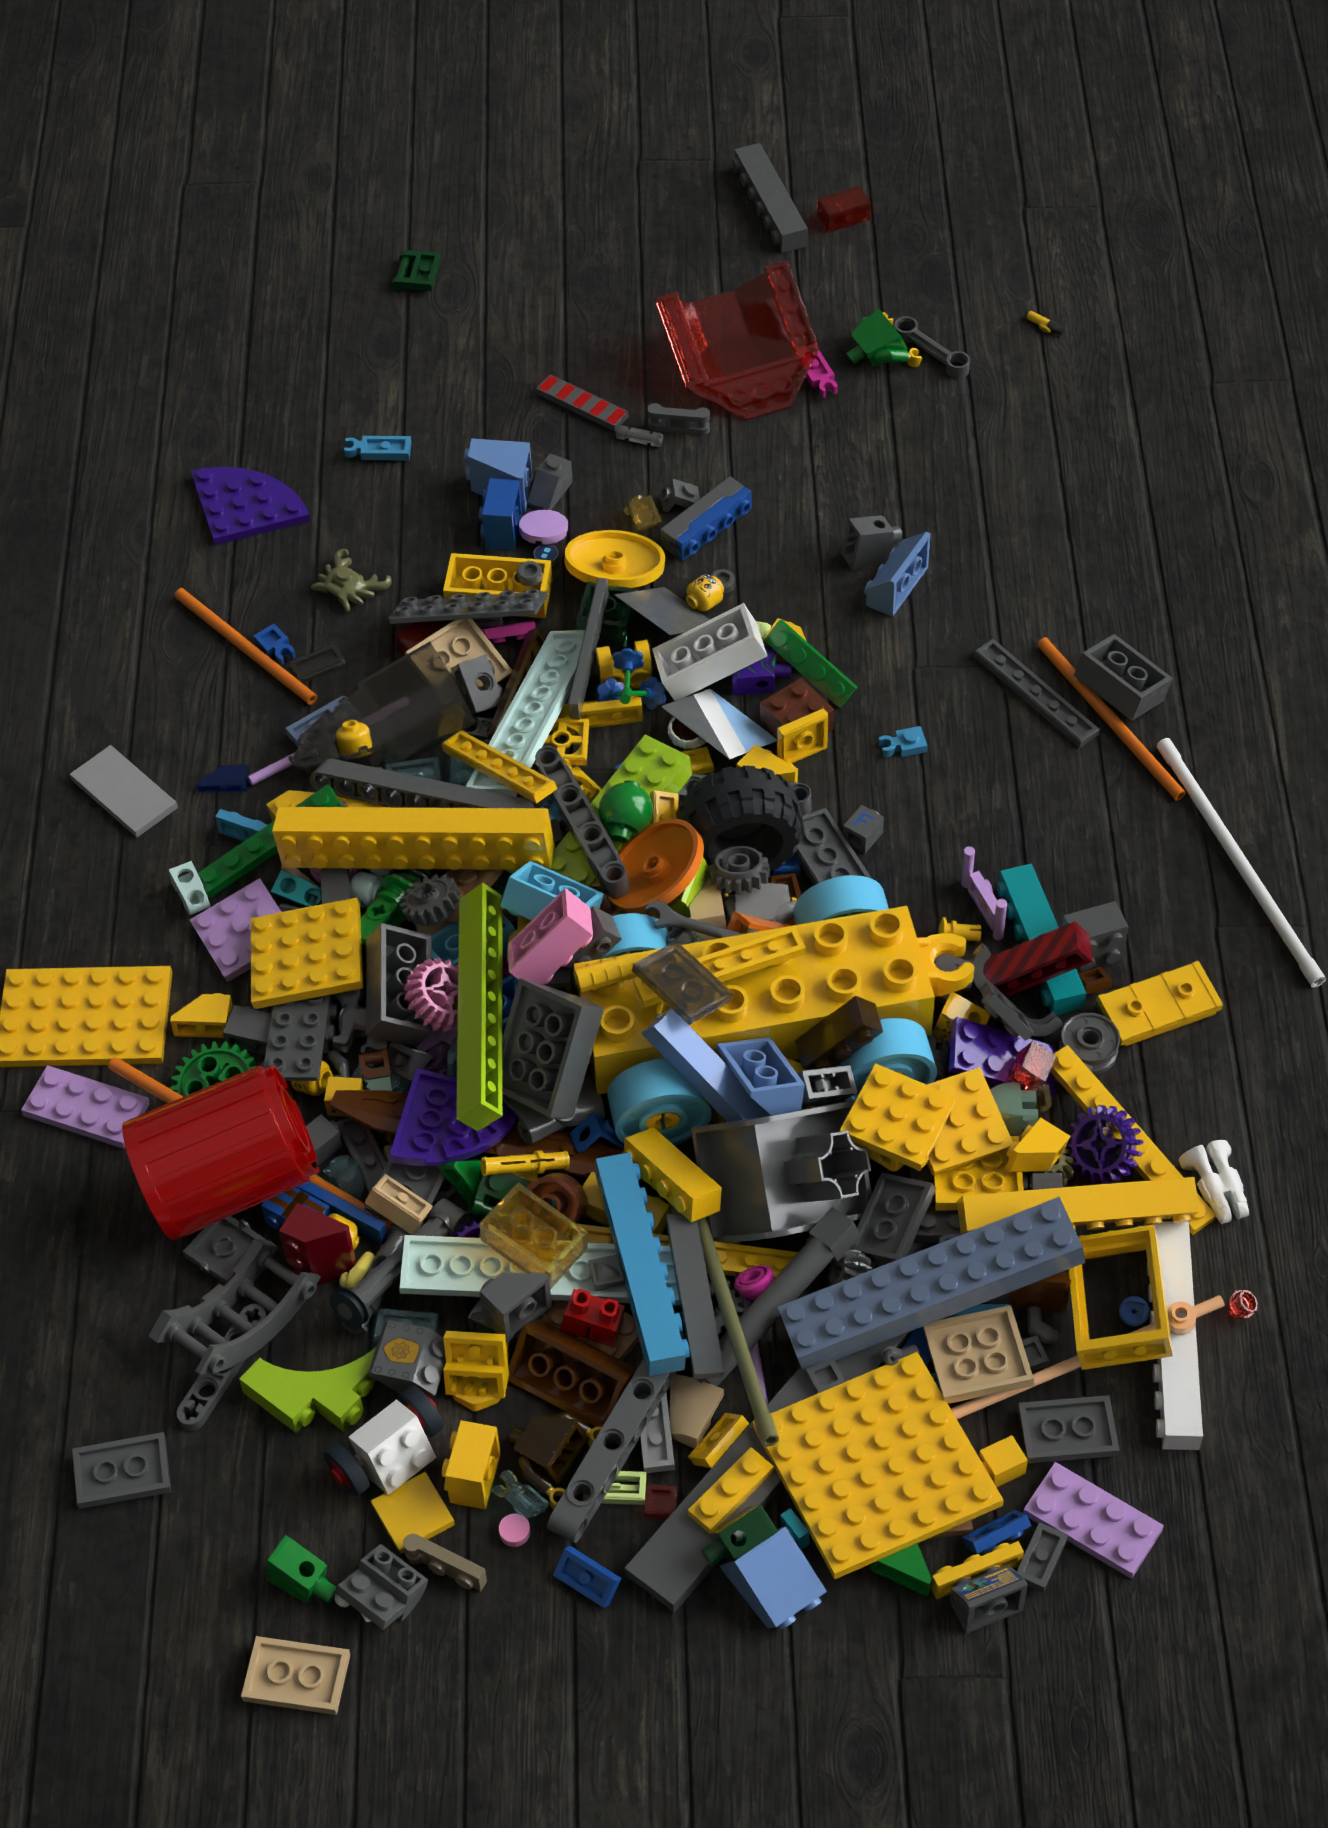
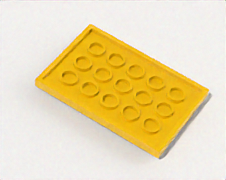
(84, 1016)

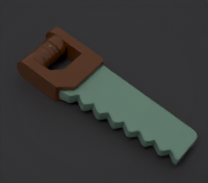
(379, 1077)

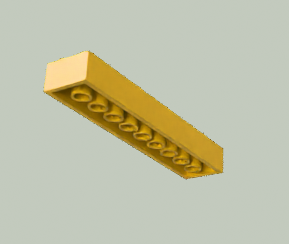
(413, 837)

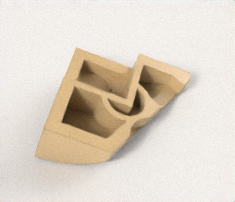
(692, 1409)

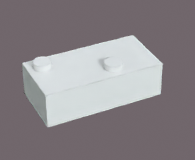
(709, 652)

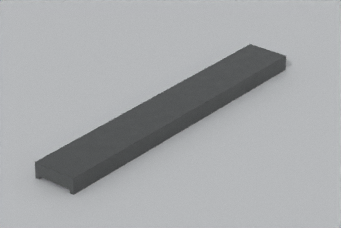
(672, 1558)

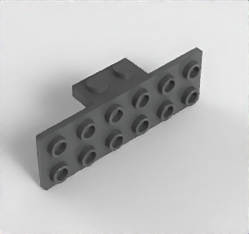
(483, 608)
(300, 1036)

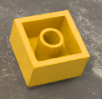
(471, 1464)

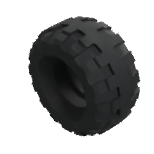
(747, 810)

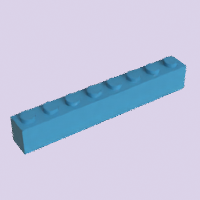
(640, 1264)

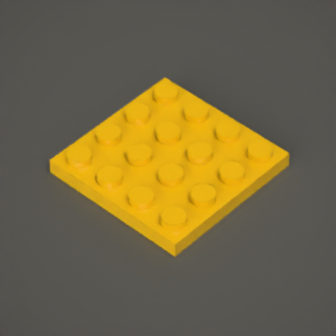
(306, 953)

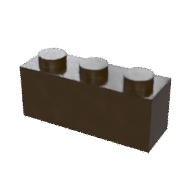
(839, 1035)

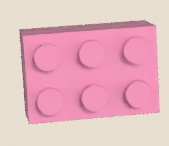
(550, 939)

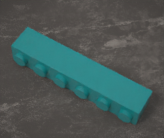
(1034, 917)

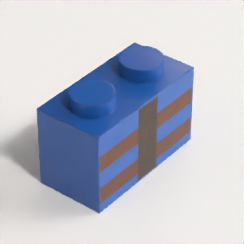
(279, 1207)

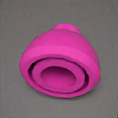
(753, 1281)

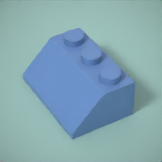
(898, 574)
(764, 1074)

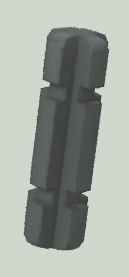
(639, 436)

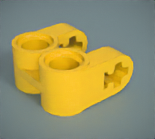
(607, 670)

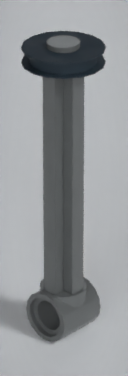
(352, 1305)

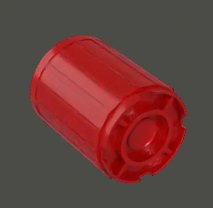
(219, 1151)

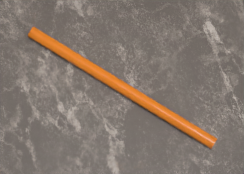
(1112, 721)

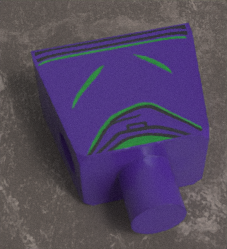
(760, 675)

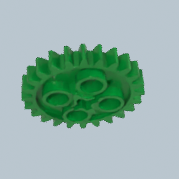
(194, 1074)

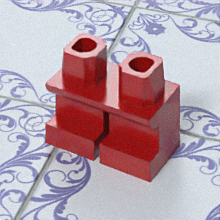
(596, 1313)

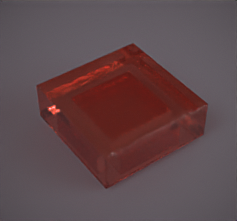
(660, 1501)

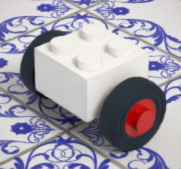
(388, 1445)

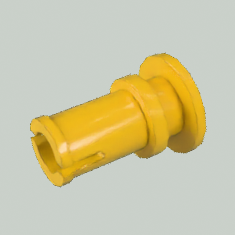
(969, 932)

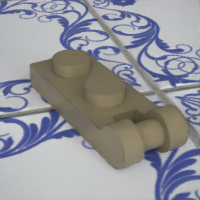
(444, 1562)

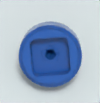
(1134, 1311)

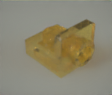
(643, 512)

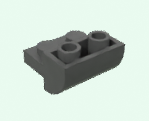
(383, 1587)

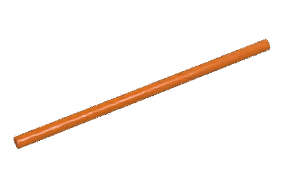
(168, 1095)

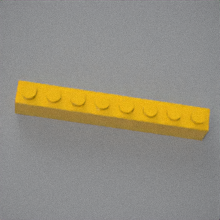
(1090, 1204)

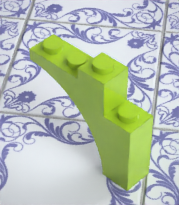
(298, 1395)

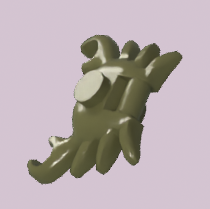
(347, 583)

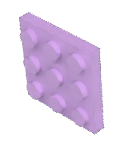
(227, 927)

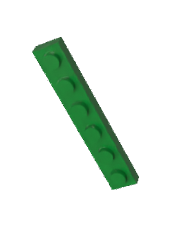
(254, 849)

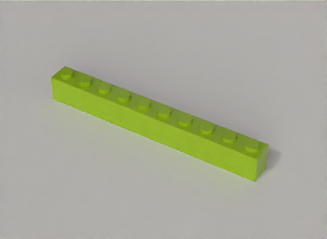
(479, 1008)

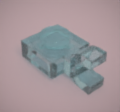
(522, 1497)

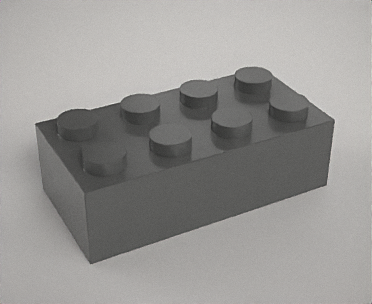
(389, 960)

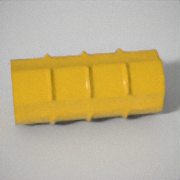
(604, 973)

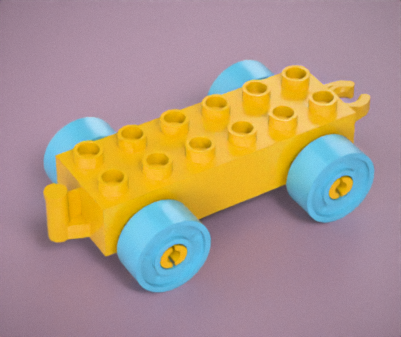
(850, 951)

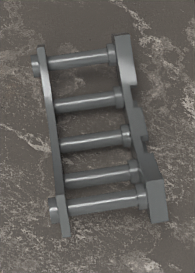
(224, 1354)

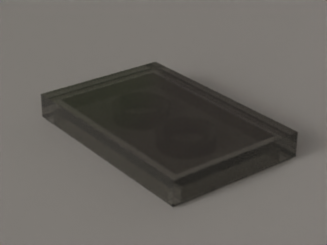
(682, 982)

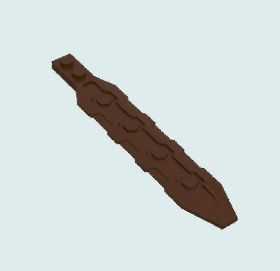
(383, 1110)

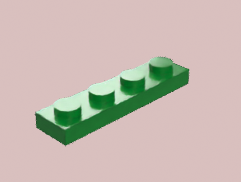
(810, 663)

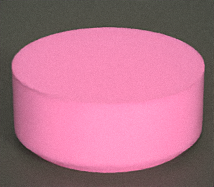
(514, 1530)

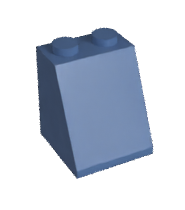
(499, 461)
(775, 1580)

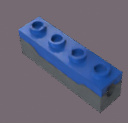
(706, 518)

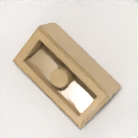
(398, 1204)

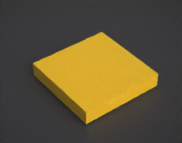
(803, 737)
(413, 1510)

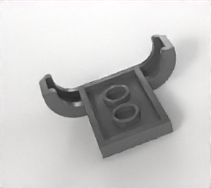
(999, 1005)

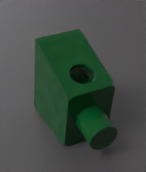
(750, 1529)

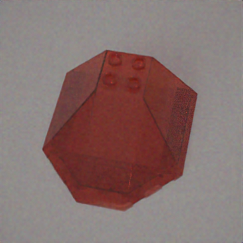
(743, 345)

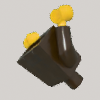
(549, 1449)

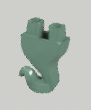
(1015, 1106)

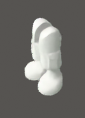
(1220, 1188)

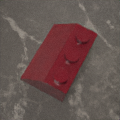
(317, 1244)

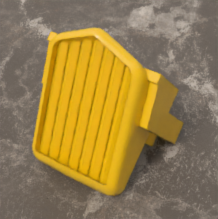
(476, 1368)

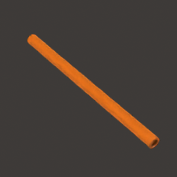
(246, 646)

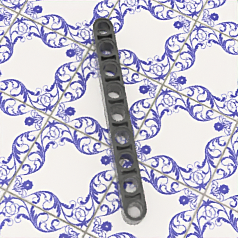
(404, 790)

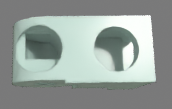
(189, 888)

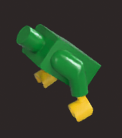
(880, 342)

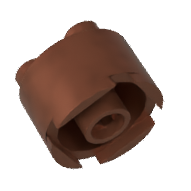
(565, 1190)

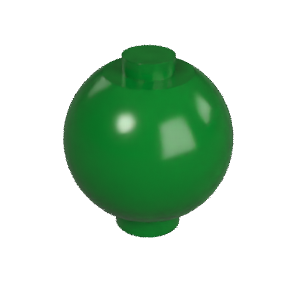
(625, 811)

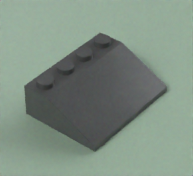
(548, 1047)

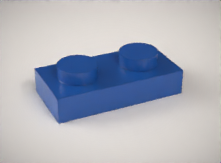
(1005, 1527)
(587, 1576)

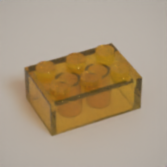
(533, 1234)

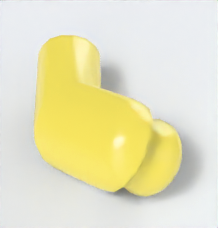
(358, 1272)

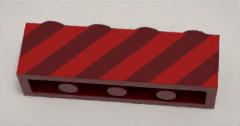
(1039, 959)

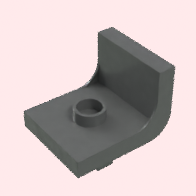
(782, 1172)

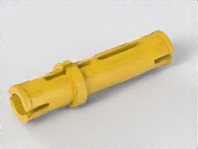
(525, 1163)

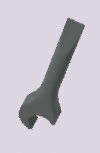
(670, 918)

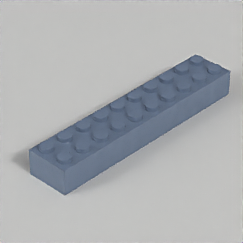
(932, 1284)

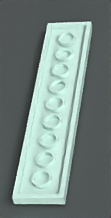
(535, 705)
(464, 1264)

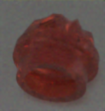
(1242, 1304)

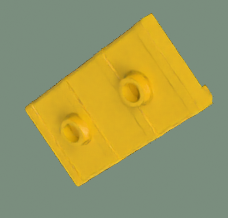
(1160, 1003)

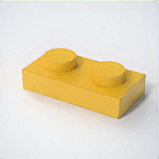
(718, 1440)

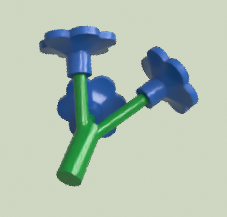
(651, 691)

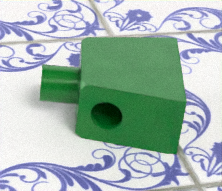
(299, 1572)

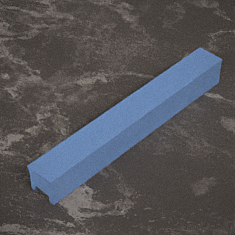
(701, 1067)

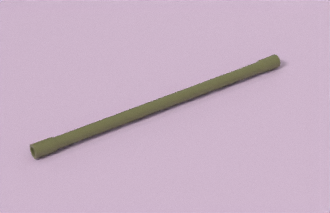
(763, 1419)

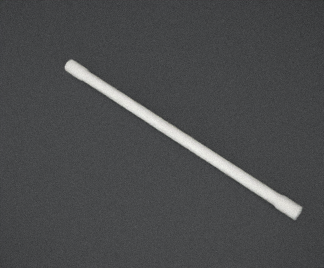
(1306, 963)

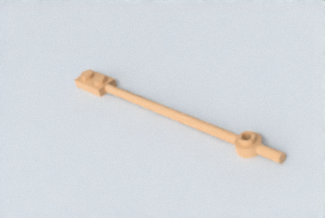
(1176, 1325)

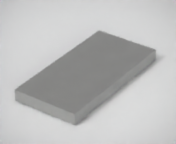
(123, 791)

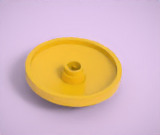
(615, 555)

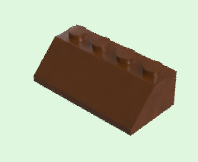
(568, 1372)

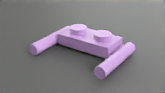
(982, 893)

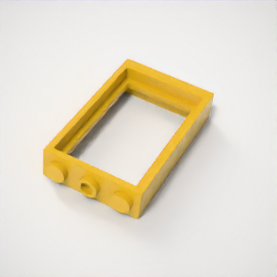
(1125, 1347)

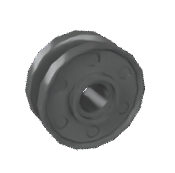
(1092, 1040)

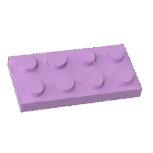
(83, 1105)
(1094, 1520)

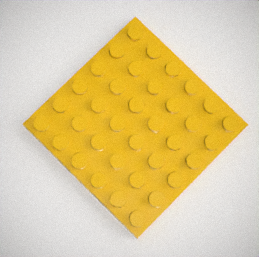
(878, 1465)

